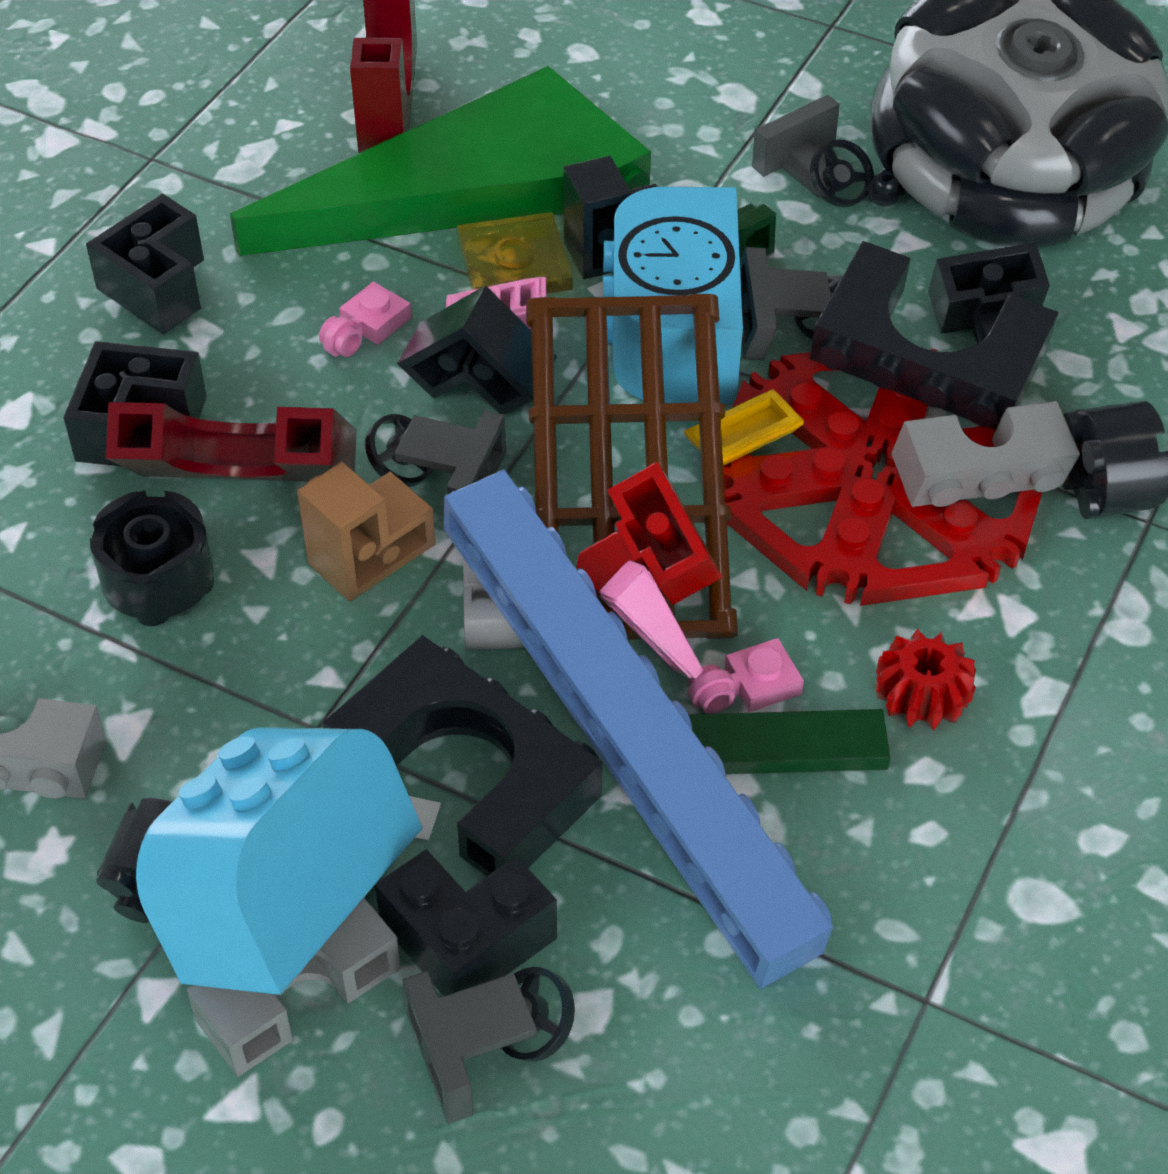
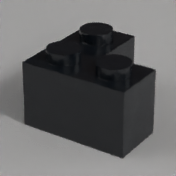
(590, 203)
(150, 263)
(477, 344)
(129, 376)
(471, 933)

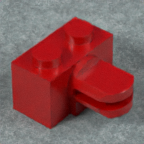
(654, 534)

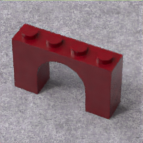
(384, 71)
(164, 443)

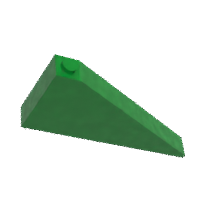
(461, 168)

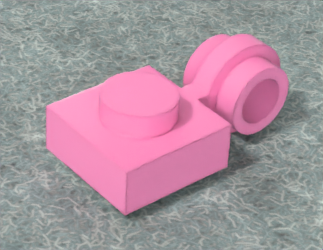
(369, 314)
(757, 674)

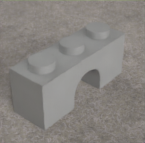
(945, 466)
(53, 750)
(255, 1025)

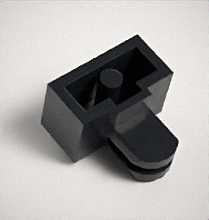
(973, 287)

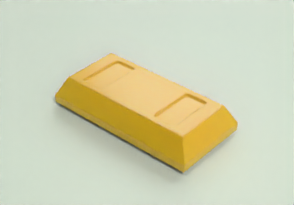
(752, 425)

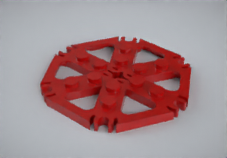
(842, 471)

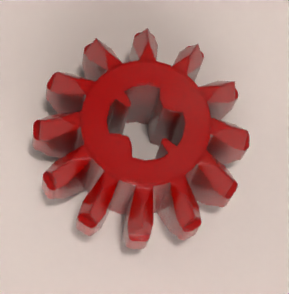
(925, 679)

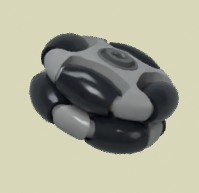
(1021, 114)

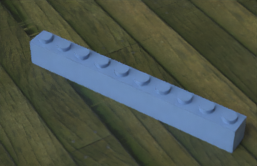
(639, 731)

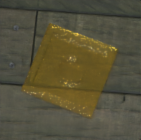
(515, 251)

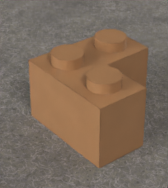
(362, 529)

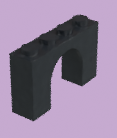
(971, 383)
(436, 695)

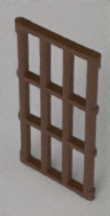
(652, 412)

